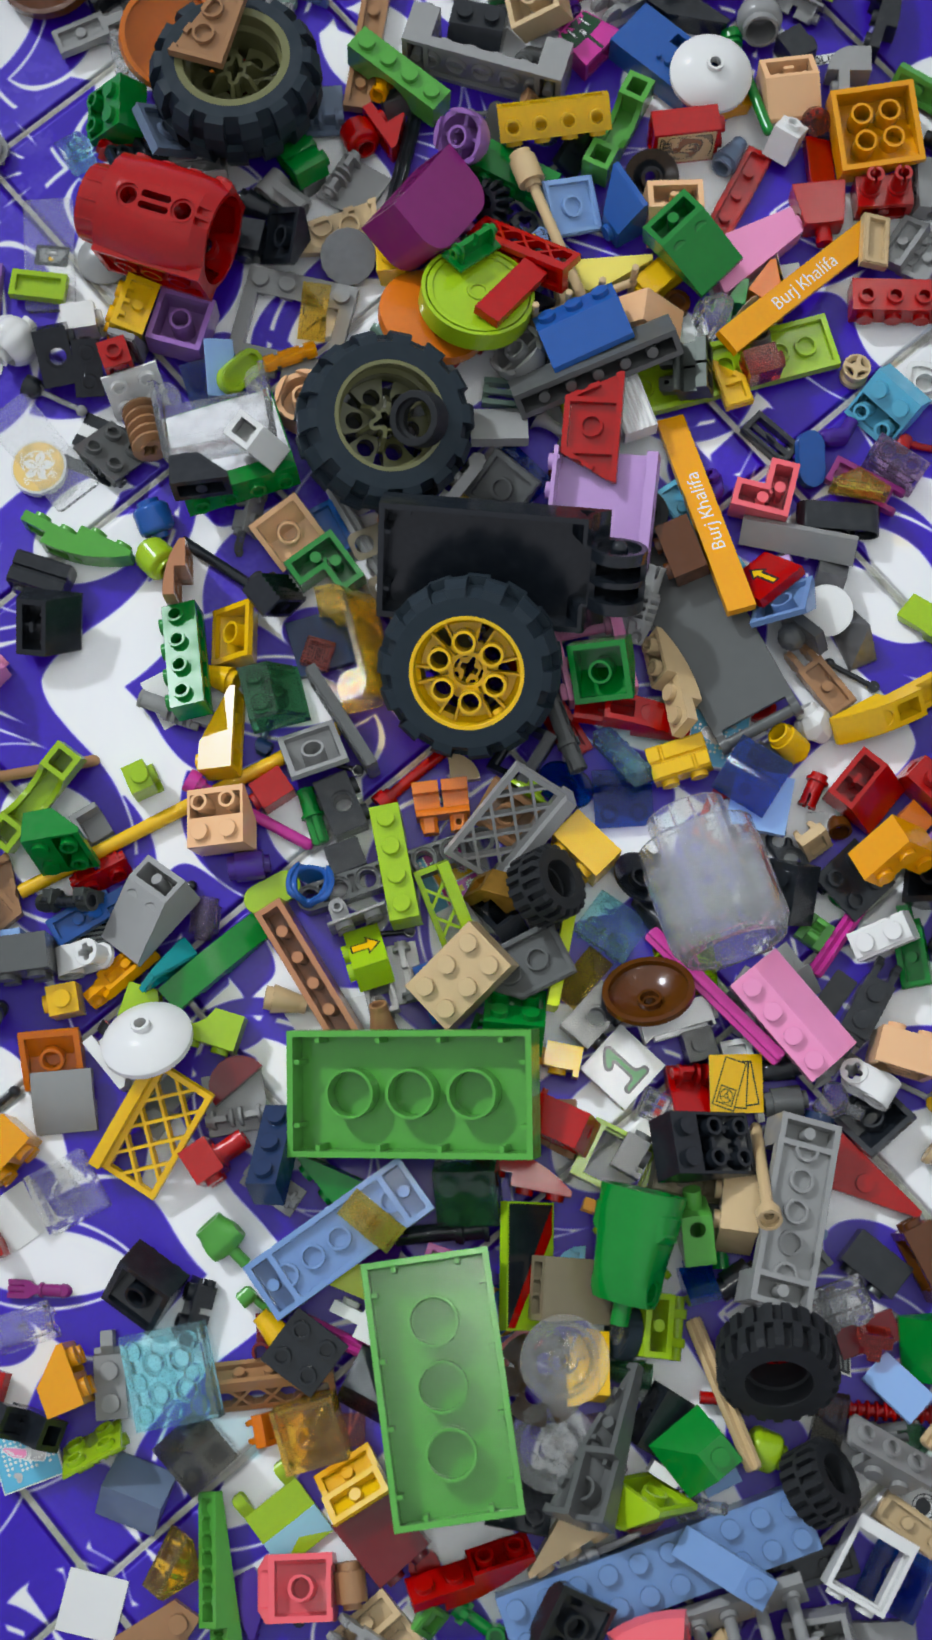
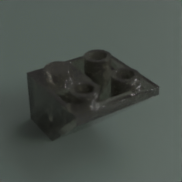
(196, 1454)

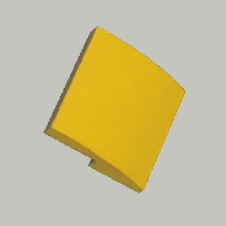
(352, 1484)

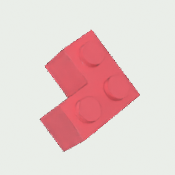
(766, 499)

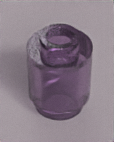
(205, 919)

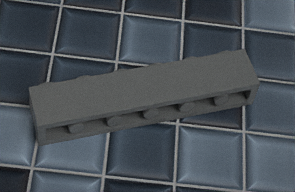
(545, 389)

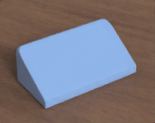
(217, 354)
(898, 1388)

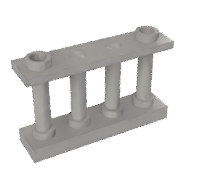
(729, 1610)

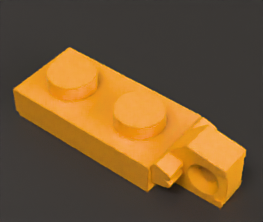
(115, 979)

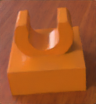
(262, 1429)

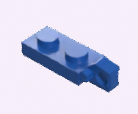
(73, 924)

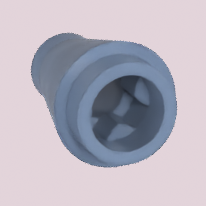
(727, 158)

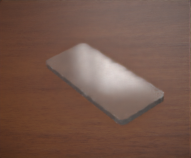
(50, 244)
(44, 454)

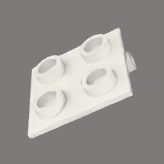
(129, 384)

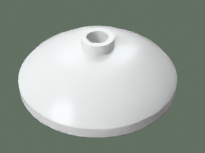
(701, 83)
(147, 1040)

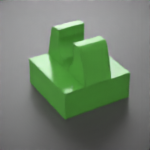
(815, 935)

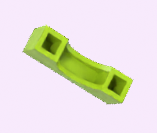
(48, 783)
(395, 866)
(218, 1030)

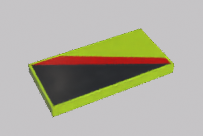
(524, 1232)

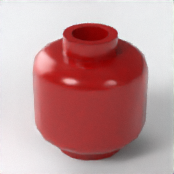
(359, 135)

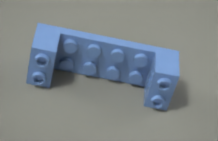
(329, 1245)

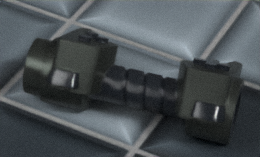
(55, 899)

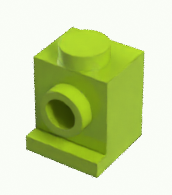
(142, 780)

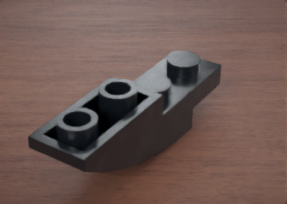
(885, 22)

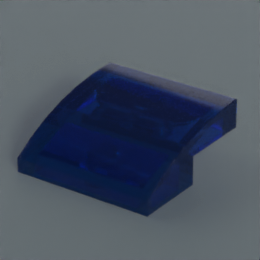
(752, 775)

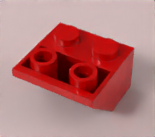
(865, 791)

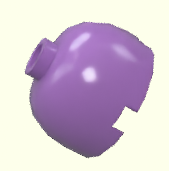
(465, 132)

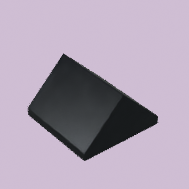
(359, 1386)

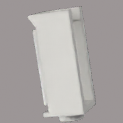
(696, 1016)

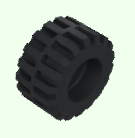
(546, 886)
(820, 1483)

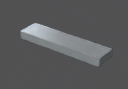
(798, 540)

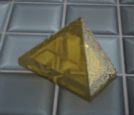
(314, 311)
(861, 485)
(591, 969)
(173, 1566)

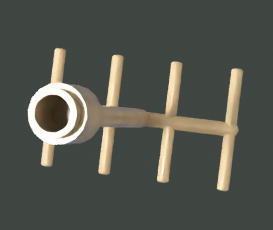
(529, 178)

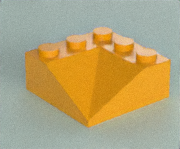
(874, 128)

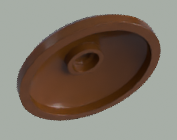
(648, 991)

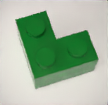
(324, 559)

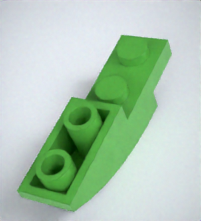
(80, 547)

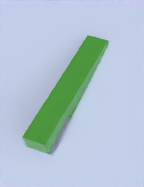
(216, 1579)

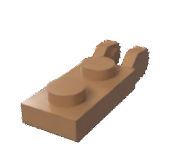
(821, 681)

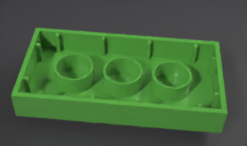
(414, 1094)
(441, 1390)

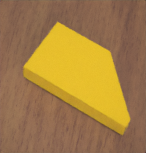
(732, 387)

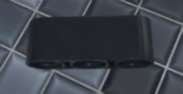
(845, 517)

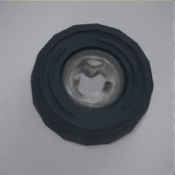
(626, 1340)

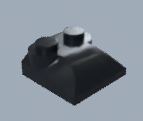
(571, 1615)

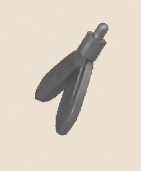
(594, 1553)

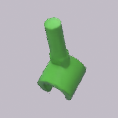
(248, 1295)

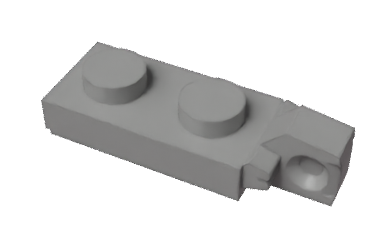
(85, 33)
(110, 1379)

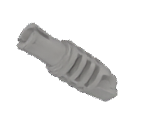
(641, 623)
(157, 704)

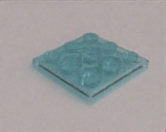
(171, 1376)

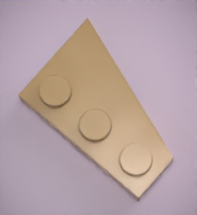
(350, 217)

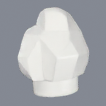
(814, 723)

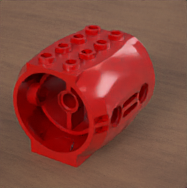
(159, 220)

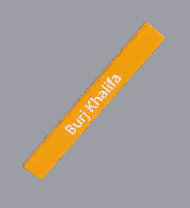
(791, 292)
(706, 516)

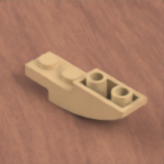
(673, 677)

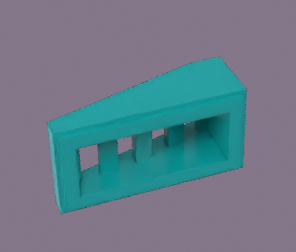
(169, 965)

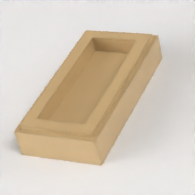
(874, 241)

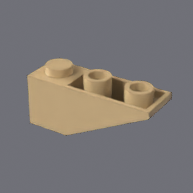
(562, 1542)

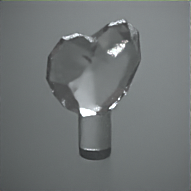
(836, 1102)

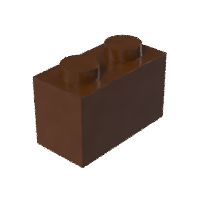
(681, 550)

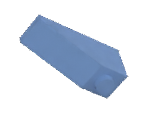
(725, 1568)

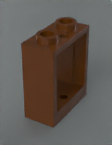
(915, 1246)

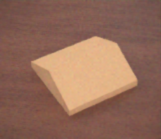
(286, 529)

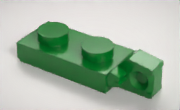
(914, 958)

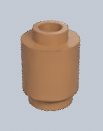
(350, 1585)

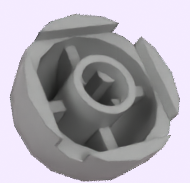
(520, 356)

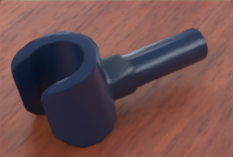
(263, 746)

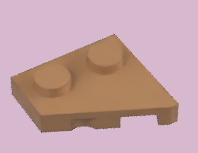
(169, 1622)

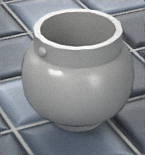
(759, 21)

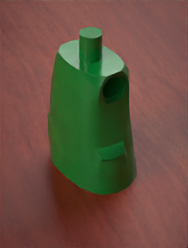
(633, 1245)

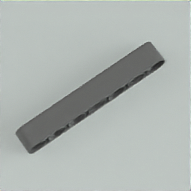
(352, 877)

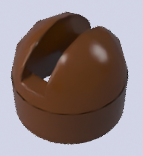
(839, 821)

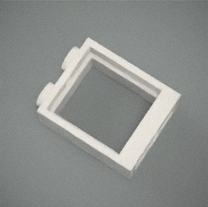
(894, 1578)

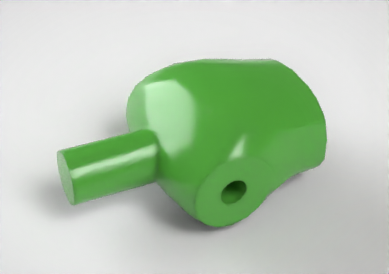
(221, 1238)

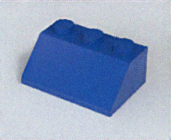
(583, 327)

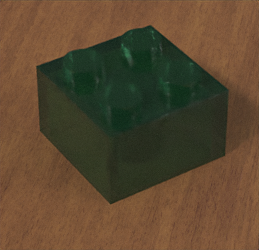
(467, 1192)

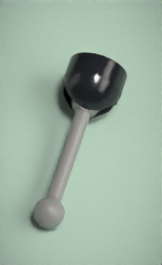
(34, 389)

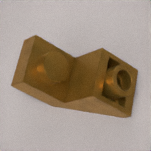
(490, 886)

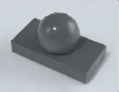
(800, 631)

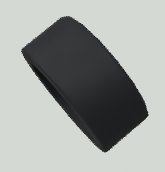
(399, 418)

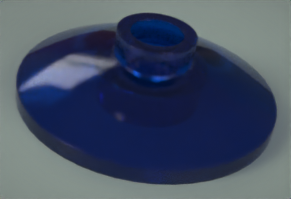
(580, 784)

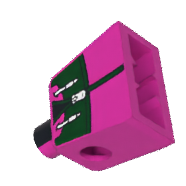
(590, 40)

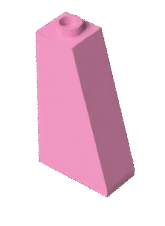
(760, 243)

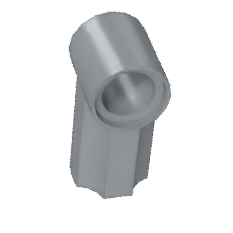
(279, 191)

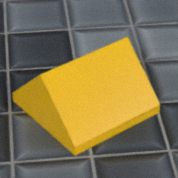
(235, 635)

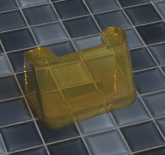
(356, 609)

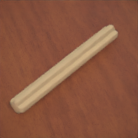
(732, 1417)

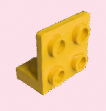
(132, 305)

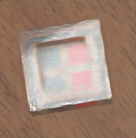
(653, 1103)

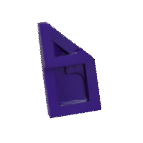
(247, 1600)

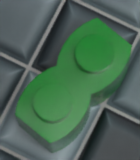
(304, 162)

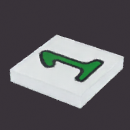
(622, 1067)

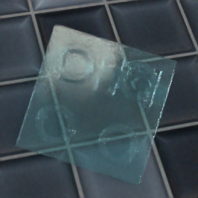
(611, 927)

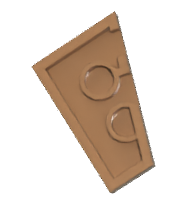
(210, 34)

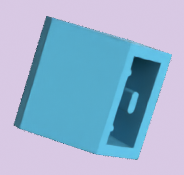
(888, 404)

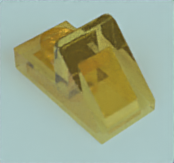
(371, 1220)

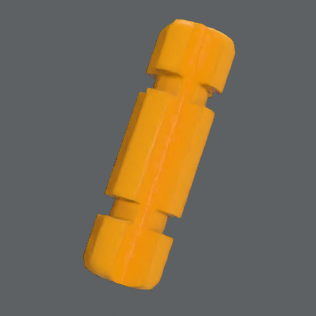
(290, 356)

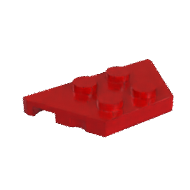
(594, 426)

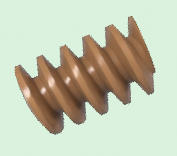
(142, 429)

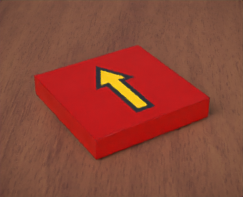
(771, 576)

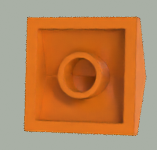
(50, 1051)

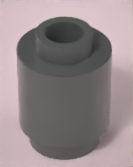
(786, 1099)

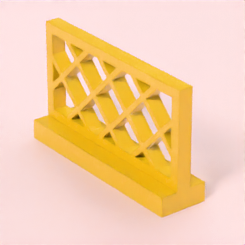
(126, 1118)

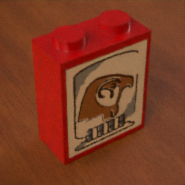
(687, 132)

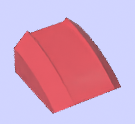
(297, 1588)
(658, 1625)

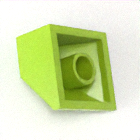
(649, 1501)

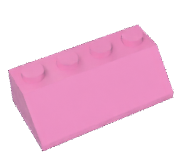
(792, 1015)

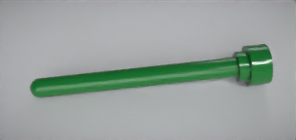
(735, 35)

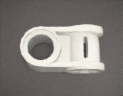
(82, 958)
(873, 1085)

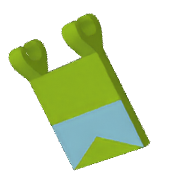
(286, 1520)

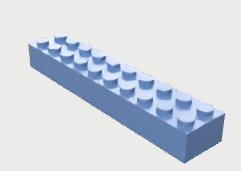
(647, 1578)

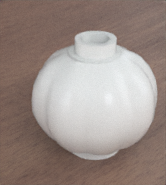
(16, 340)

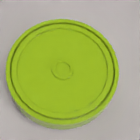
(450, 298)

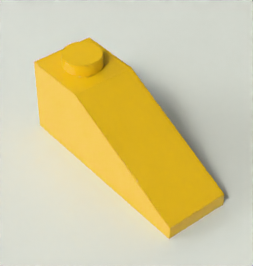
(223, 740)

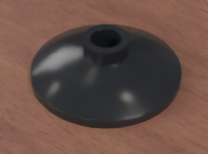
(652, 160)
(630, 877)

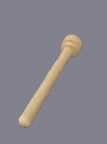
(768, 1212)

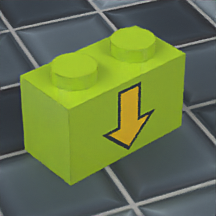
(367, 958)

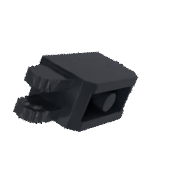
(868, 1003)

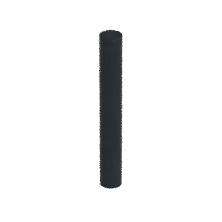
(217, 563)

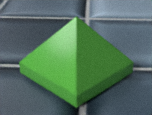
(429, 1621)

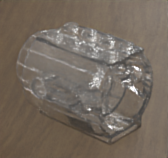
(712, 883)

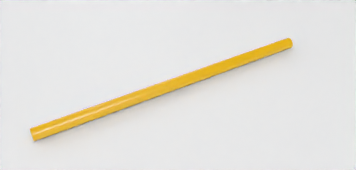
(152, 824)

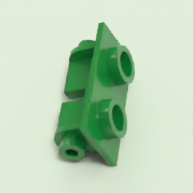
(473, 248)

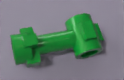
(492, 1631)

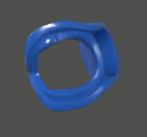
(309, 874)

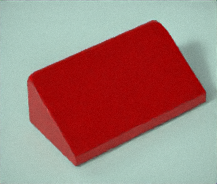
(818, 159)

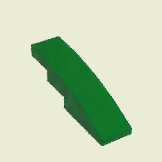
(214, 962)

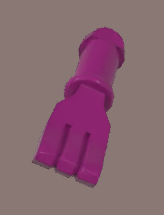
(27, 1289)

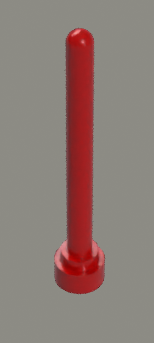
(390, 795)

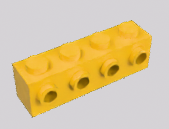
(554, 117)

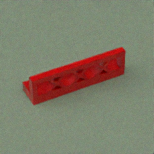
(518, 250)

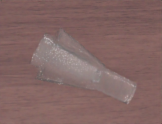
(704, 1509)

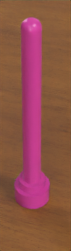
(196, 781)

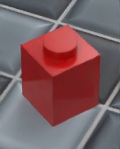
(271, 790)

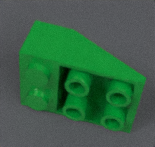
(691, 243)

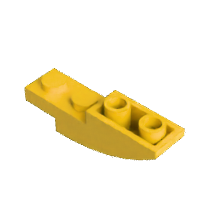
(883, 713)

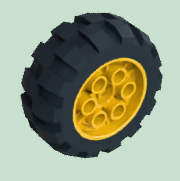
(519, 633)

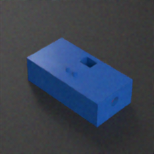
(647, 47)

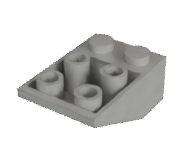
(148, 910)

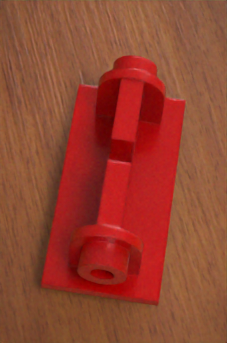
(112, 871)

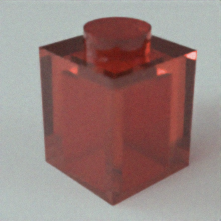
(762, 364)

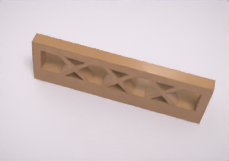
(246, 1375)

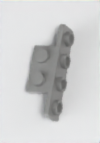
(888, 1458)

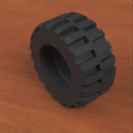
(777, 1389)

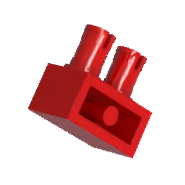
(883, 194)
(211, 1162)

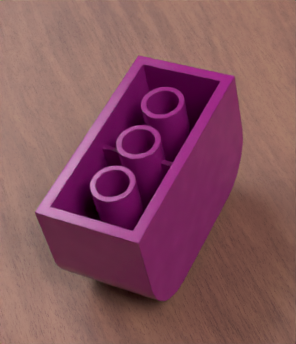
(427, 211)

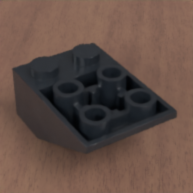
(701, 1146)

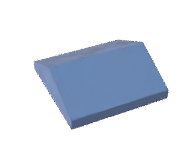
(794, 601)

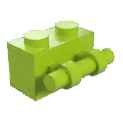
(663, 1329)

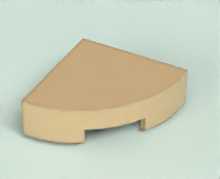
(462, 766)

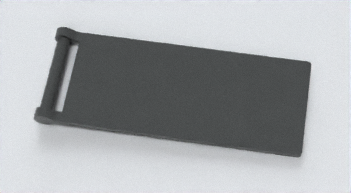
(725, 657)

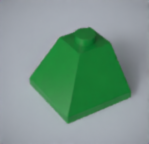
(695, 1452)

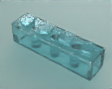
(622, 756)

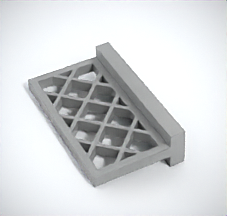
(534, 834)

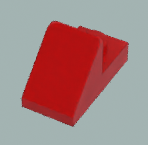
(389, 131)

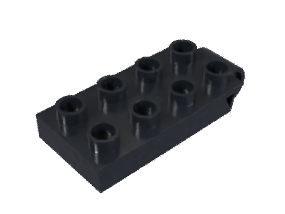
(548, 550)

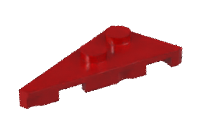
(862, 1179)

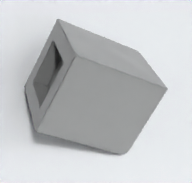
(92, 824)

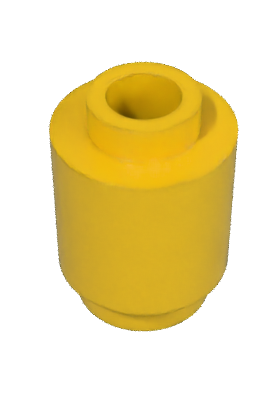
(789, 743)

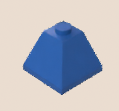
(624, 209)

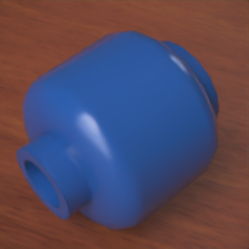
(153, 518)

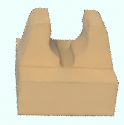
(813, 841)

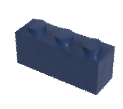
(269, 1166)

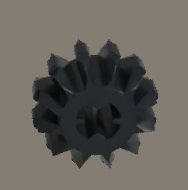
(496, 200)

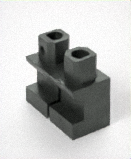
(691, 371)

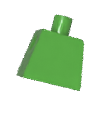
(696, 1233)

